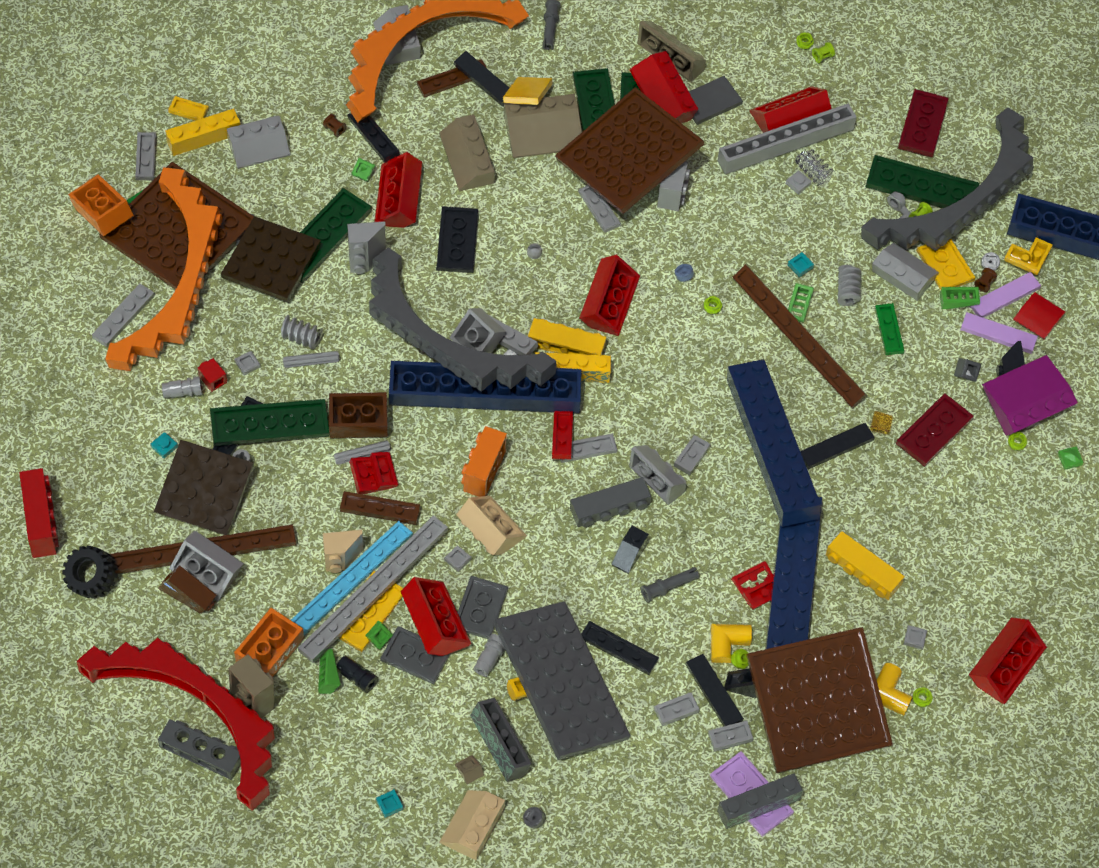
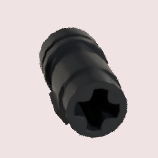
(353, 671)

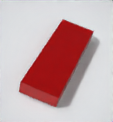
(562, 435)

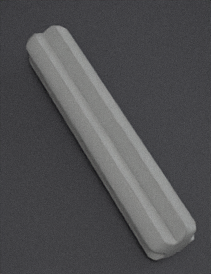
(311, 359)
(365, 451)

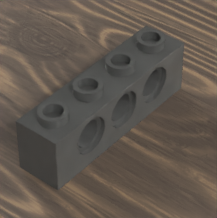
(206, 758)

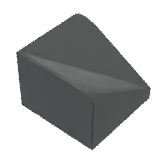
(967, 369)

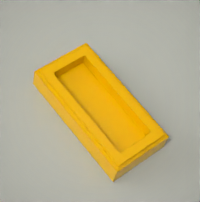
(188, 108)

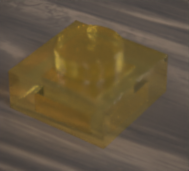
(881, 422)

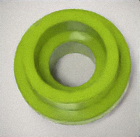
(804, 37)
(715, 301)
(1020, 437)
(739, 658)
(924, 692)

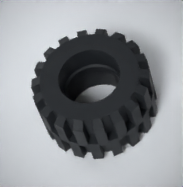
(76, 567)

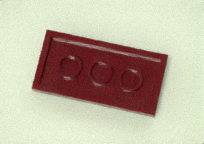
(923, 123)
(934, 430)

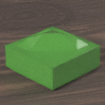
(363, 169)
(1070, 458)
(379, 635)

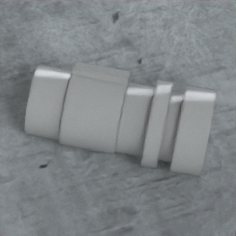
(182, 387)
(489, 656)

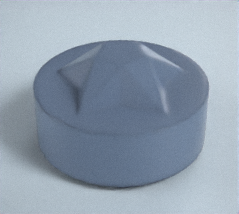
(684, 272)

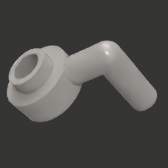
(897, 202)

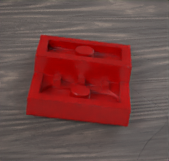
(1039, 315)
(373, 473)
(761, 592)

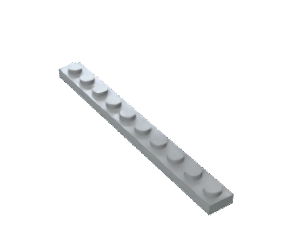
(372, 589)

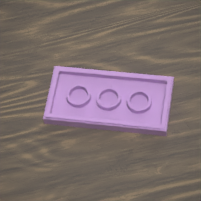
(741, 776)

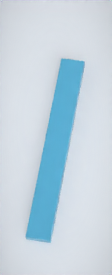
(352, 577)

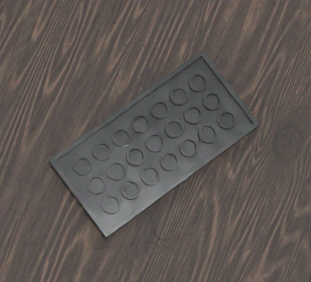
(561, 680)

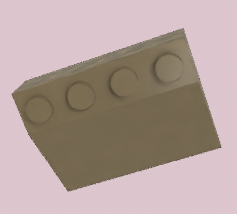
(542, 127)

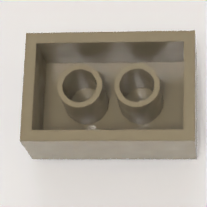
(252, 685)

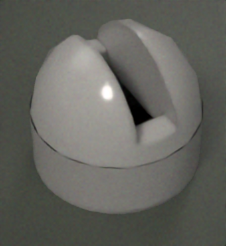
(534, 251)

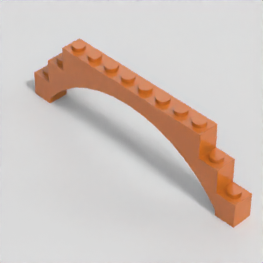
(375, 49)
(175, 317)

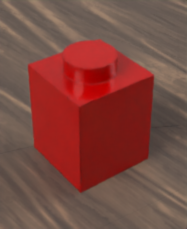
(212, 374)

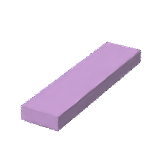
(1006, 295)
(998, 332)

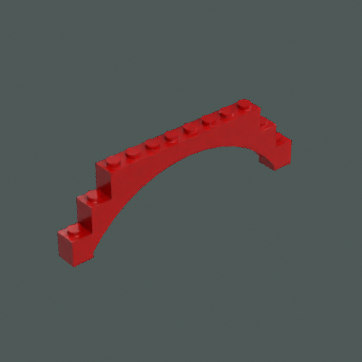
(165, 665)

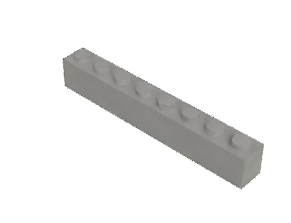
(786, 138)

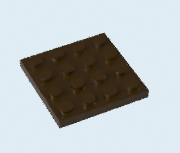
(271, 259)
(204, 487)

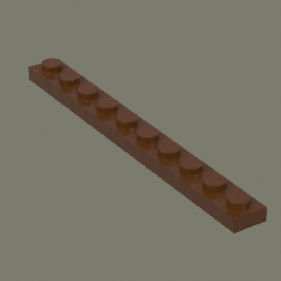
(799, 336)
(233, 544)

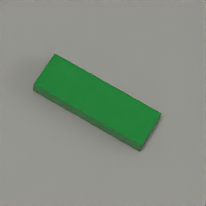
(889, 329)

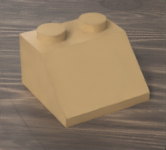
(341, 549)

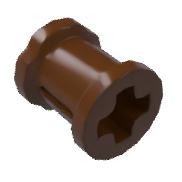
(334, 125)
(987, 277)

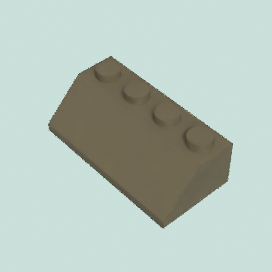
(656, 39)
(467, 153)

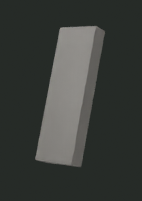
(145, 155)
(600, 209)
(592, 447)

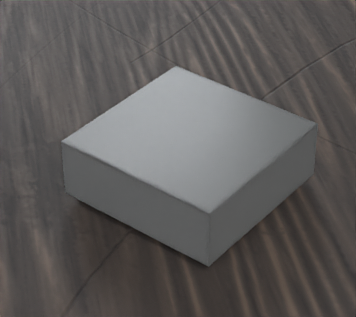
(247, 363)
(457, 558)
(915, 637)

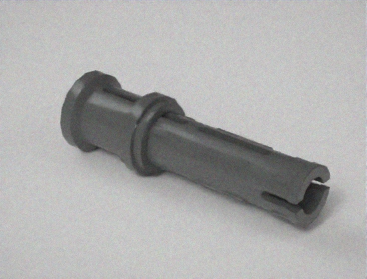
(551, 18)
(661, 586)

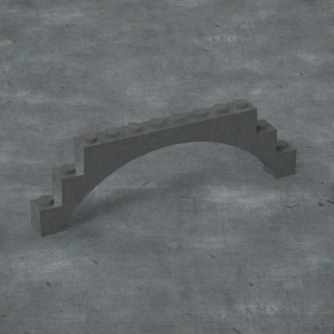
(940, 226)
(472, 365)

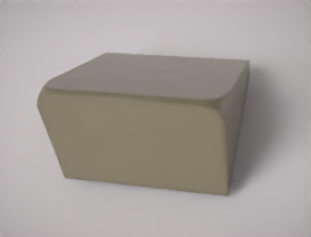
(470, 769)

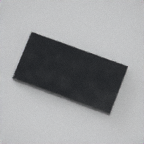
(457, 239)

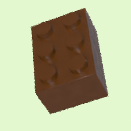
(358, 415)

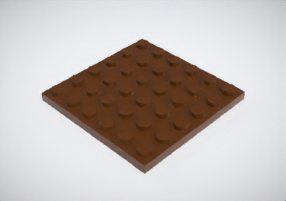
(629, 150)
(159, 233)
(819, 699)

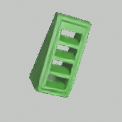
(805, 290)
(959, 302)
(328, 673)

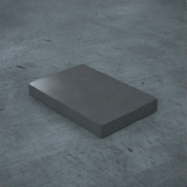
(714, 99)
(481, 606)
(408, 654)

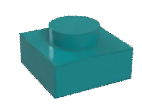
(800, 264)
(164, 445)
(389, 803)

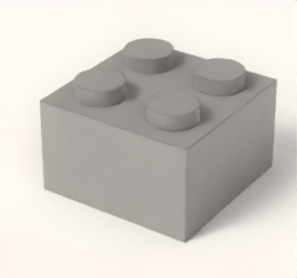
(673, 188)
(478, 331)

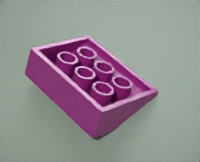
(1028, 394)

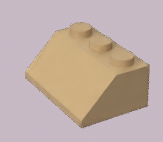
(490, 524)
(473, 823)

